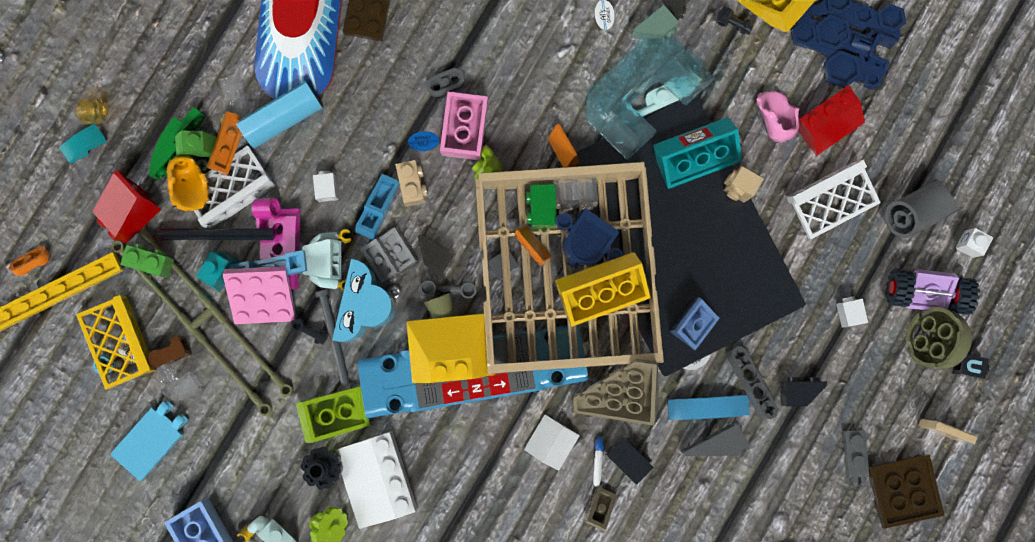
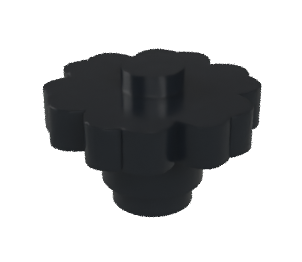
(321, 468)

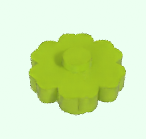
(328, 525)

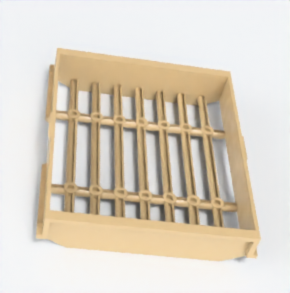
(523, 179)

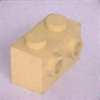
(410, 183)
(742, 184)

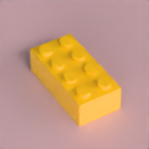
(603, 289)

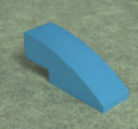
(377, 207)

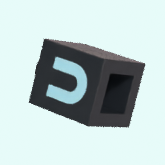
(972, 367)

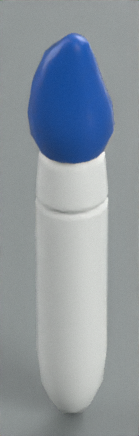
(599, 446)

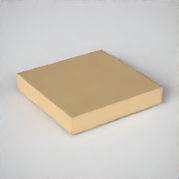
(948, 431)

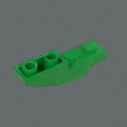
(166, 147)

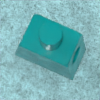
(212, 269)

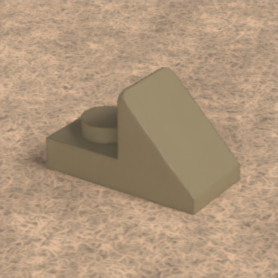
(601, 508)

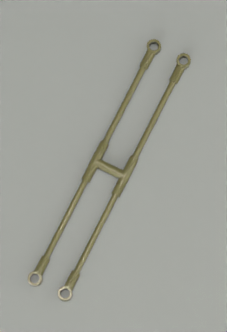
(193, 326)

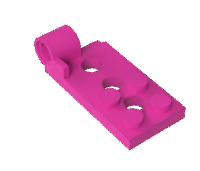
(270, 215)

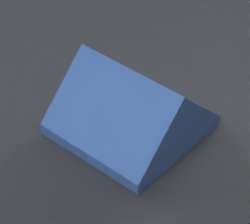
(695, 323)

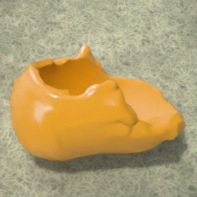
(186, 184)

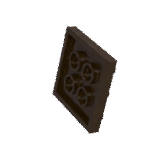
(905, 491)

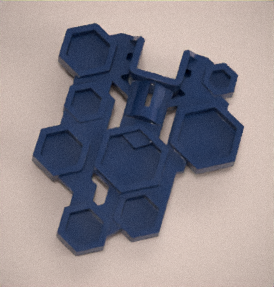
(834, 33)

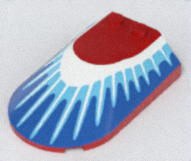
(297, 44)

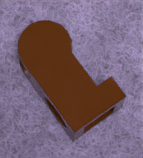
(170, 354)

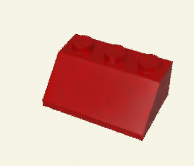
(831, 120)

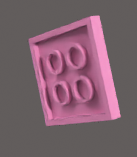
(259, 295)

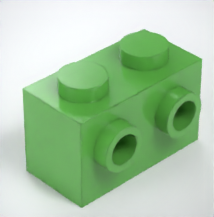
(143, 260)

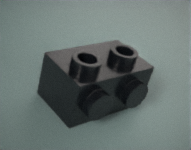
(629, 460)

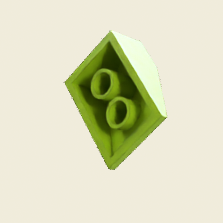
(332, 414)

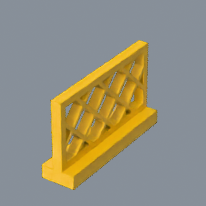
(130, 331)

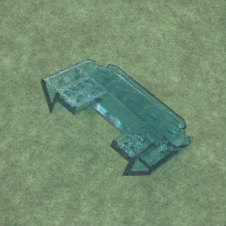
(611, 97)

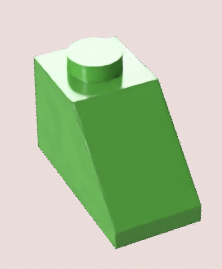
(194, 143)

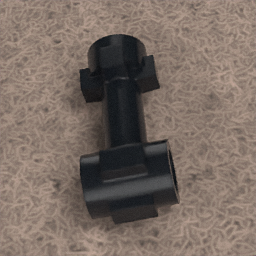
(725, 17)
(300, 326)

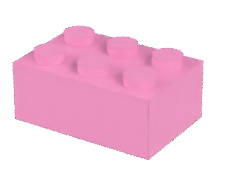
(464, 126)

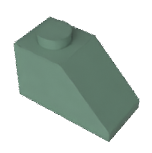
(657, 26)

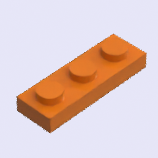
(225, 144)

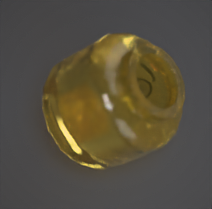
(91, 111)

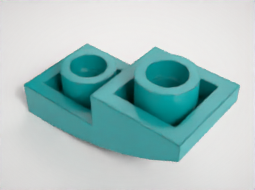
(79, 144)

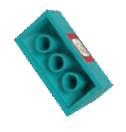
(698, 152)

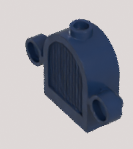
(587, 238)

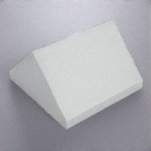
(551, 442)

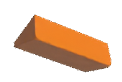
(563, 147)
(532, 245)

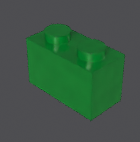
(542, 206)

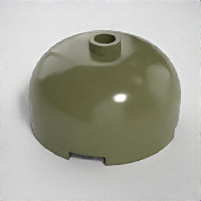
(949, 339)

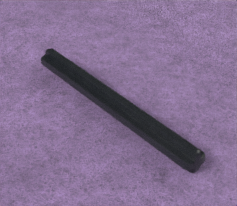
(217, 234)

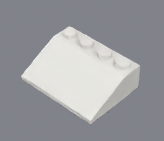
(376, 480)

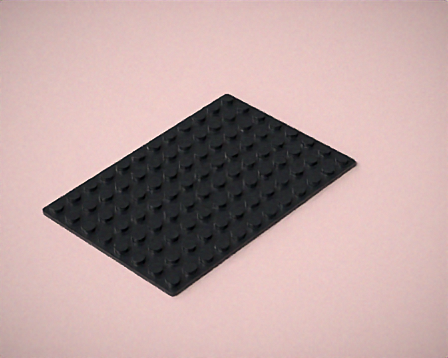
(701, 246)

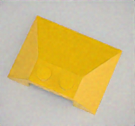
(447, 348)

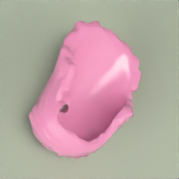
(778, 115)

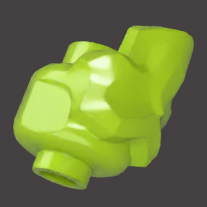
(488, 163)

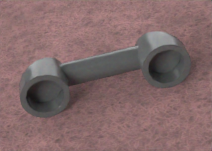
(429, 287)

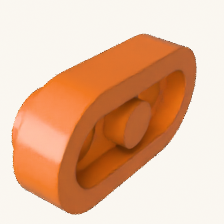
(30, 260)

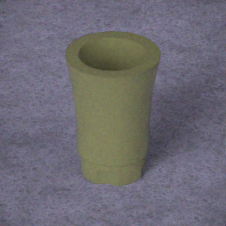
(441, 307)

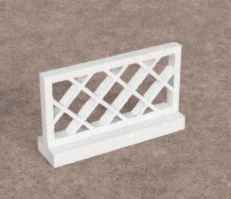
(831, 182)
(240, 198)

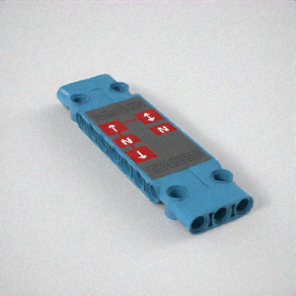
(383, 385)

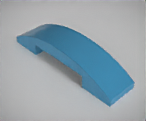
(294, 262)
(708, 407)

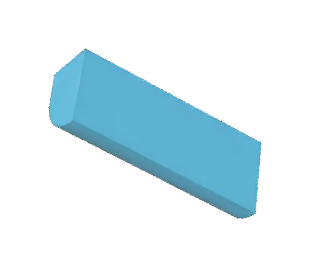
(279, 115)

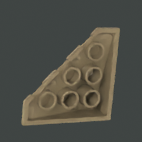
(625, 395)

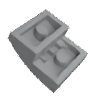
(389, 254)

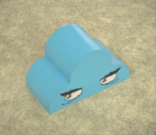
(362, 304)

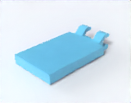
(149, 441)

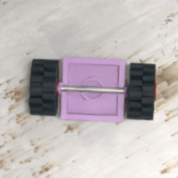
(932, 289)

